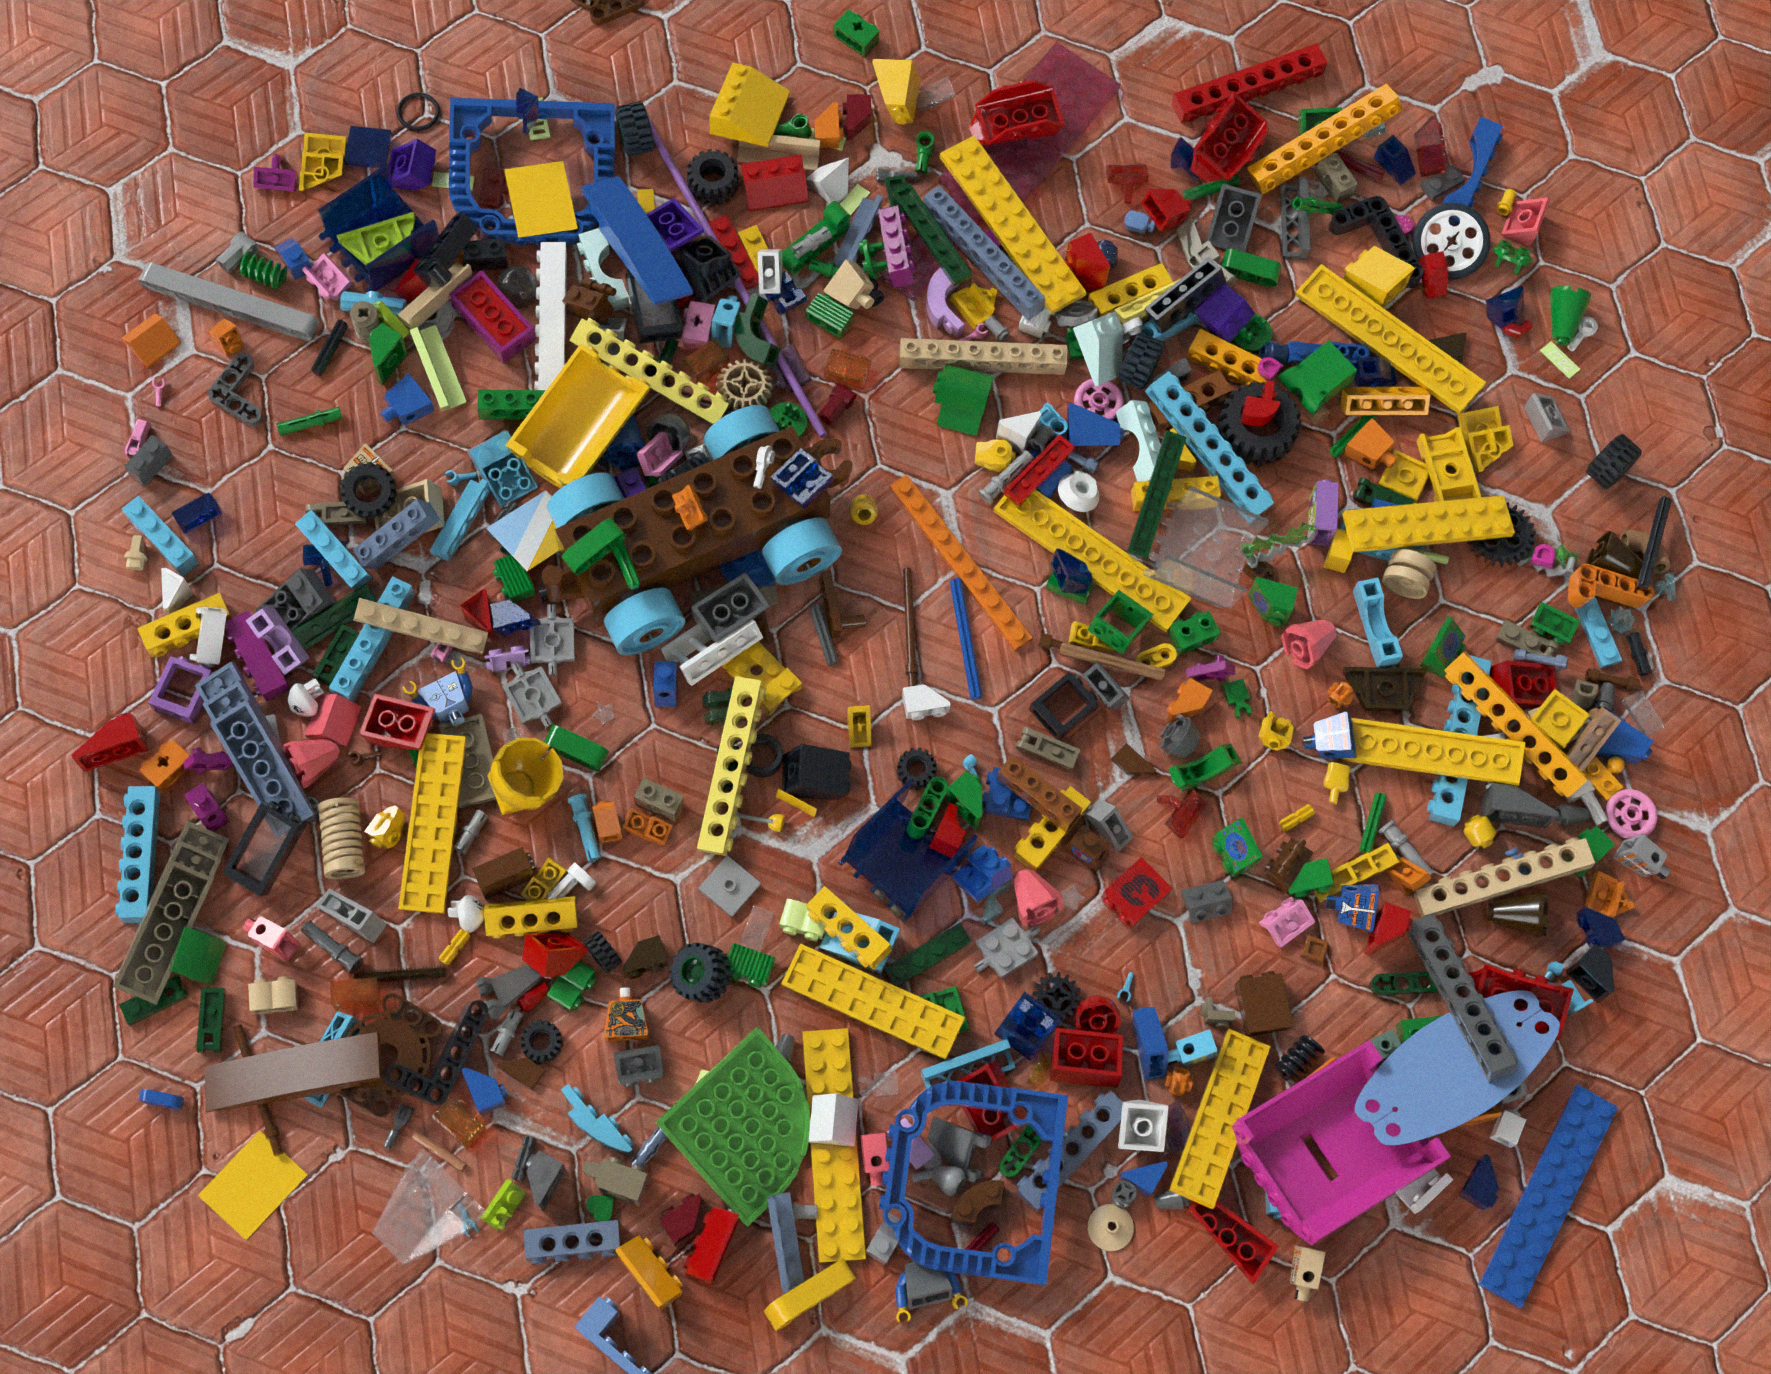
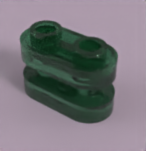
(714, 700)

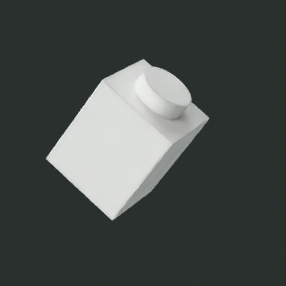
(1508, 1128)

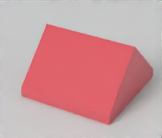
(1525, 220)
(334, 719)

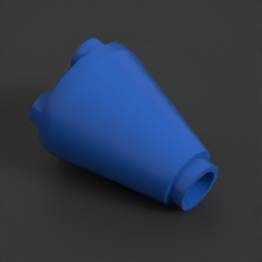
(625, 446)

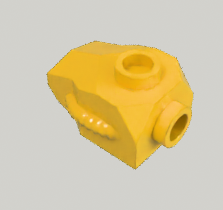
(994, 455)
(1276, 732)
(386, 827)

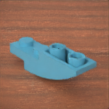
(602, 1129)

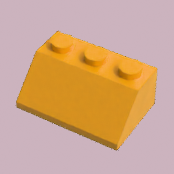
(650, 1272)

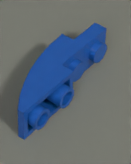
(1299, 351)

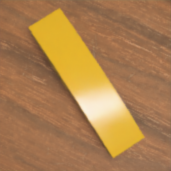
(1361, 869)

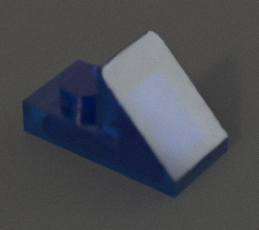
(1182, 156)

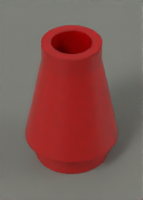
(533, 997)

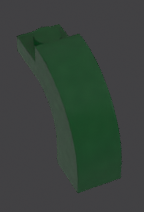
(749, 336)

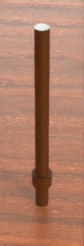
(911, 667)
(271, 1132)

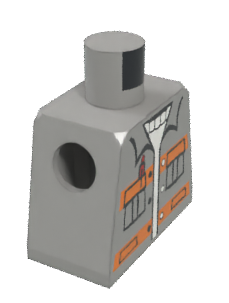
(1642, 856)

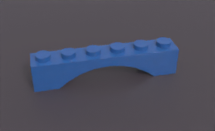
(1482, 143)

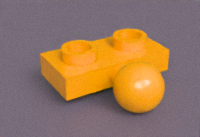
(1601, 777)

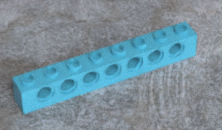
(1197, 442)
(1450, 812)

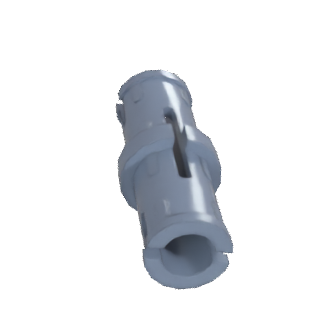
(649, 1148)

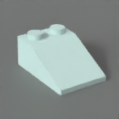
(1101, 347)

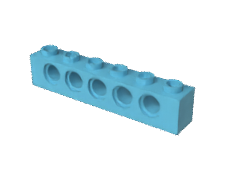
(369, 644)
(147, 842)

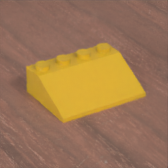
(748, 106)

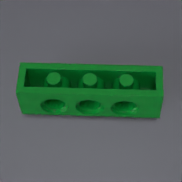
(506, 403)

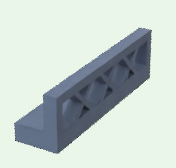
(859, 229)
(785, 1241)

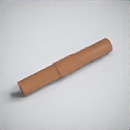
(439, 1151)

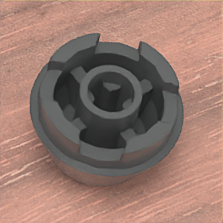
(1180, 737)

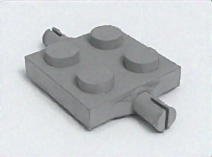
(552, 641)
(532, 695)
(1007, 948)

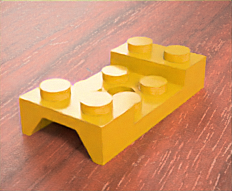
(1445, 451)
(776, 679)

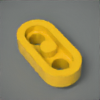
(1154, 658)

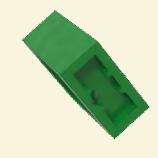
(1120, 604)

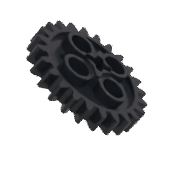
(1502, 550)

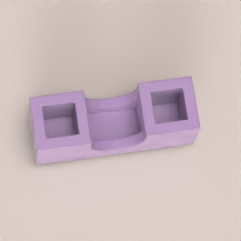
(288, 651)

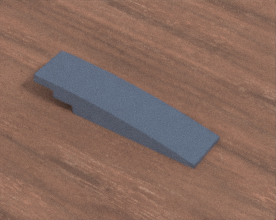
(251, 741)

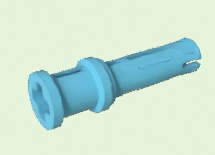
(582, 818)

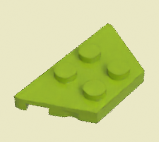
(377, 238)

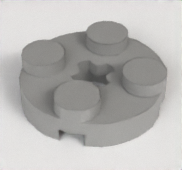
(1077, 313)

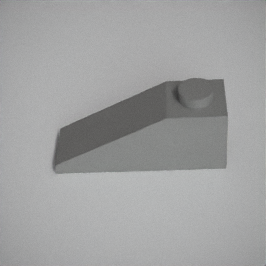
(352, 915)

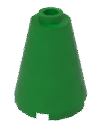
(1567, 312)

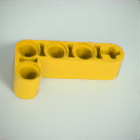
(809, 1294)

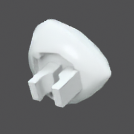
(302, 698)
(469, 911)

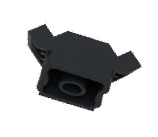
(706, 267)

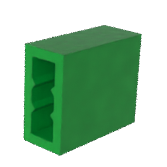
(963, 389)

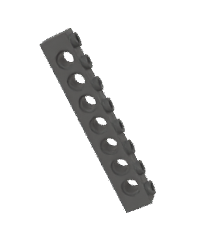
(1492, 1065)

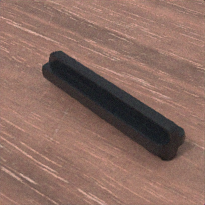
(329, 347)

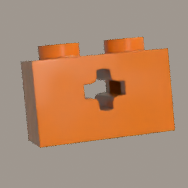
(163, 776)

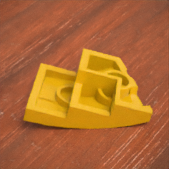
(321, 159)
(1484, 436)

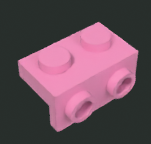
(328, 278)
(658, 456)

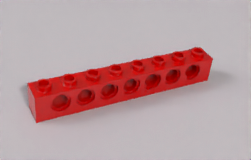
(1255, 75)

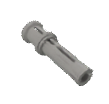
(999, 483)
(1399, 841)

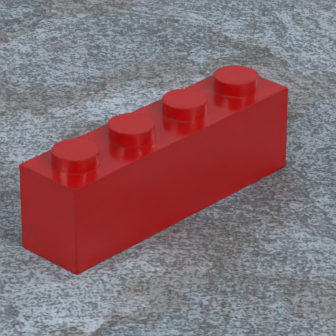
(1237, 1238)

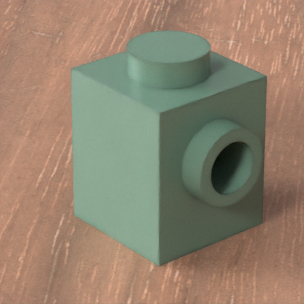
(1386, 1043)

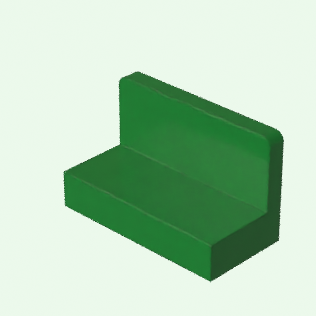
(959, 420)

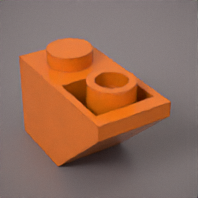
(827, 127)
(226, 337)
(1191, 700)
(607, 821)

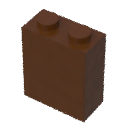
(504, 872)
(1263, 1004)

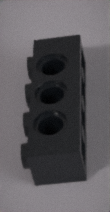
(1185, 295)

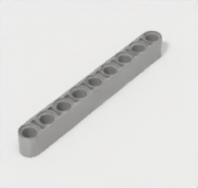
(228, 301)

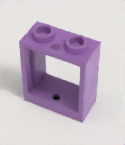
(171, 709)

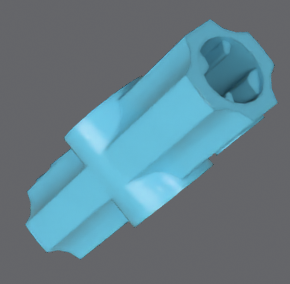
(348, 299)

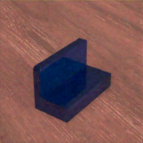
(528, 108)
(196, 513)

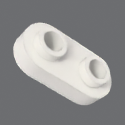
(1131, 328)

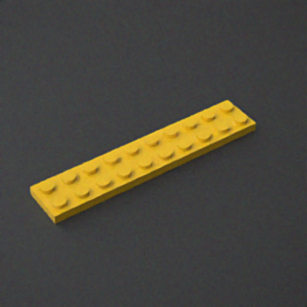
(1012, 223)
(1390, 339)
(1109, 564)
(834, 1166)

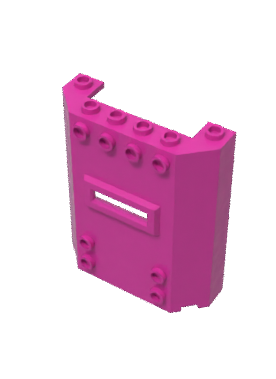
(1325, 1109)

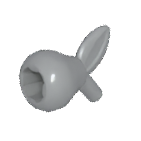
(948, 1178)

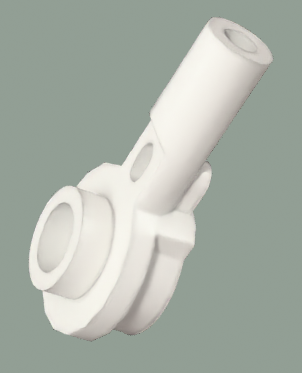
(1586, 328)
(764, 457)

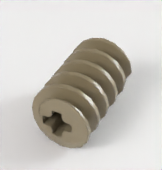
(364, 319)

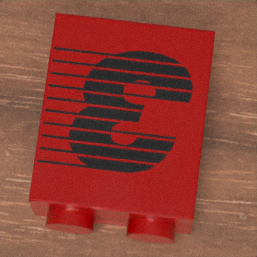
(1135, 892)

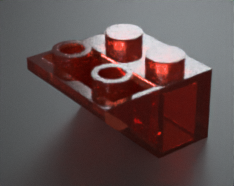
(1430, 147)

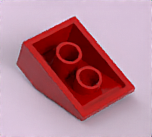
(1525, 682)
(396, 723)
(113, 742)

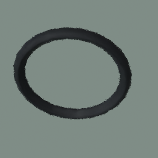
(437, 111)

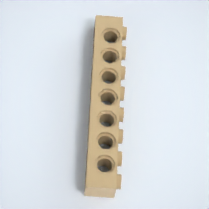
(983, 356)
(1577, 849)

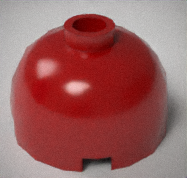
(1098, 1015)

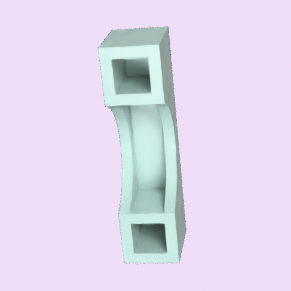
(595, 250)
(1136, 417)

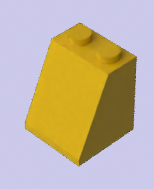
(899, 88)
(1378, 275)

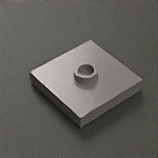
(729, 886)

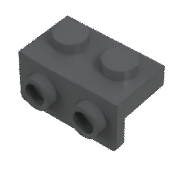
(1207, 901)
(639, 1065)

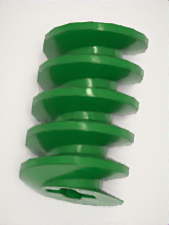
(263, 272)

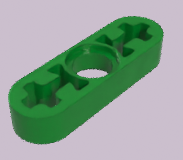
(1008, 1158)

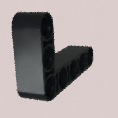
(1384, 234)
(446, 1060)

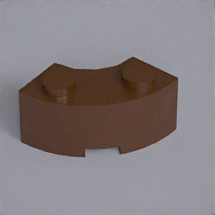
(977, 1199)

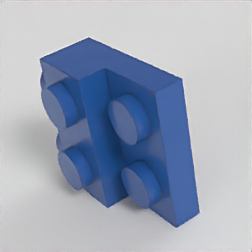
(1002, 800)
(983, 873)

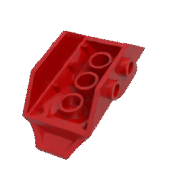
(1017, 112)
(1228, 140)
(1551, 996)

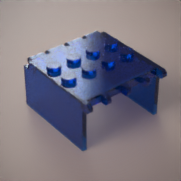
(370, 203)
(898, 863)

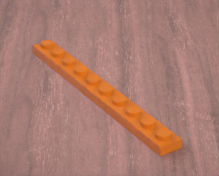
(960, 563)

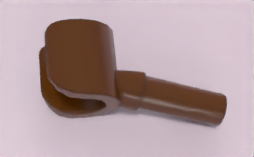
(361, 757)

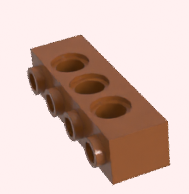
(1213, 384)
(1039, 793)

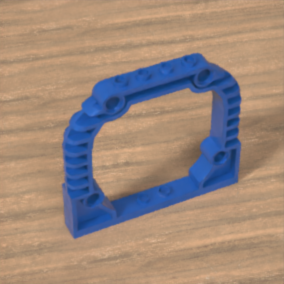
(473, 115)
(1044, 1115)

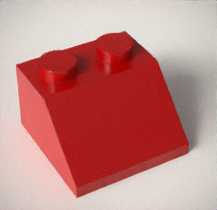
(1389, 926)
(552, 953)

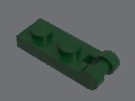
(1379, 493)
(335, 654)
(139, 1009)
(211, 1019)

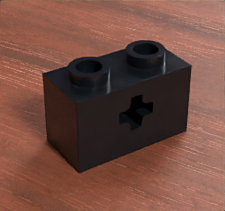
(486, 254)

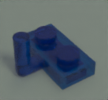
(312, 556)

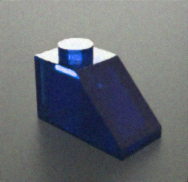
(1070, 572)
(1481, 1185)

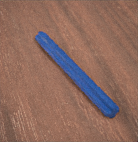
(965, 639)

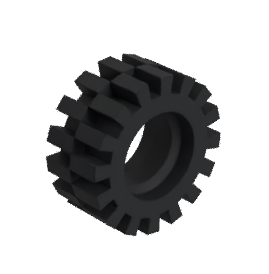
(919, 756)
(602, 952)
(538, 1028)

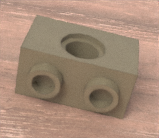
(1336, 178)
(659, 799)

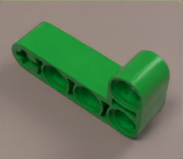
(837, 222)

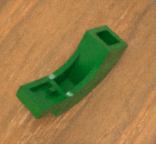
(1206, 768)

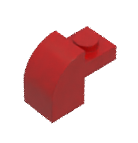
(1261, 410)

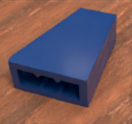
(1091, 429)
(1626, 743)
(1150, 1043)

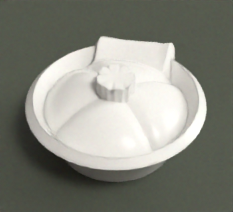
(1079, 491)

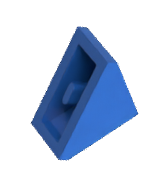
(1145, 1178)

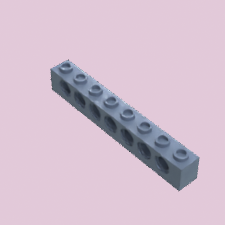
(984, 253)

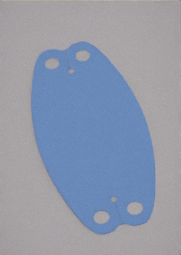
(1438, 1078)

